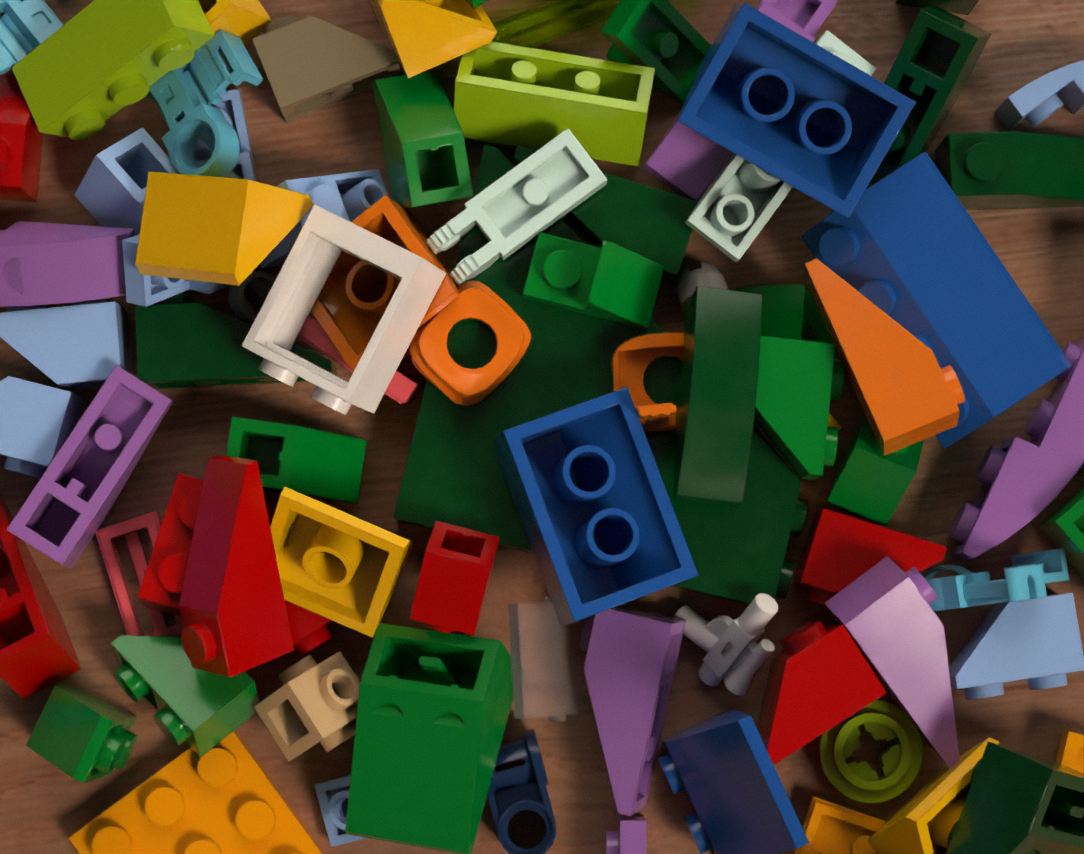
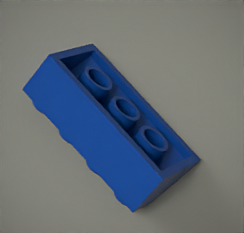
(940, 279)

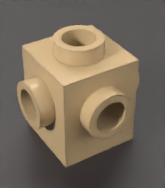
(312, 706)

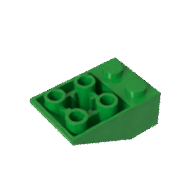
(427, 737)

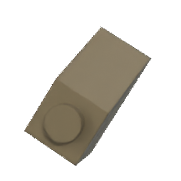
(319, 64)

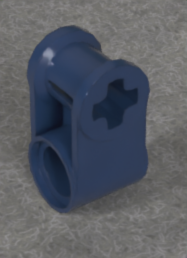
(520, 790)

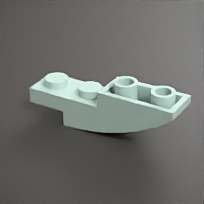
(745, 195)

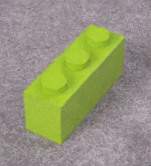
(107, 61)
(536, 94)

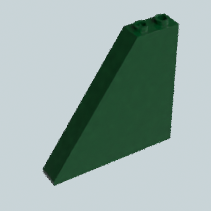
(458, 477)

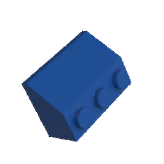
(794, 109)
(594, 506)

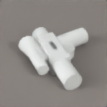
(732, 643)

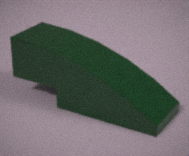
(717, 396)

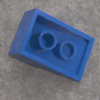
(731, 787)

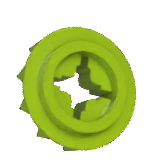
(898, 762)

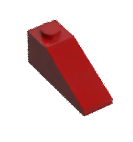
(232, 579)
(32, 631)

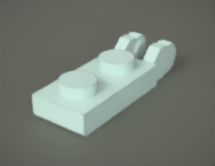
(522, 204)

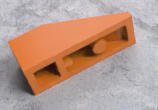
(888, 367)

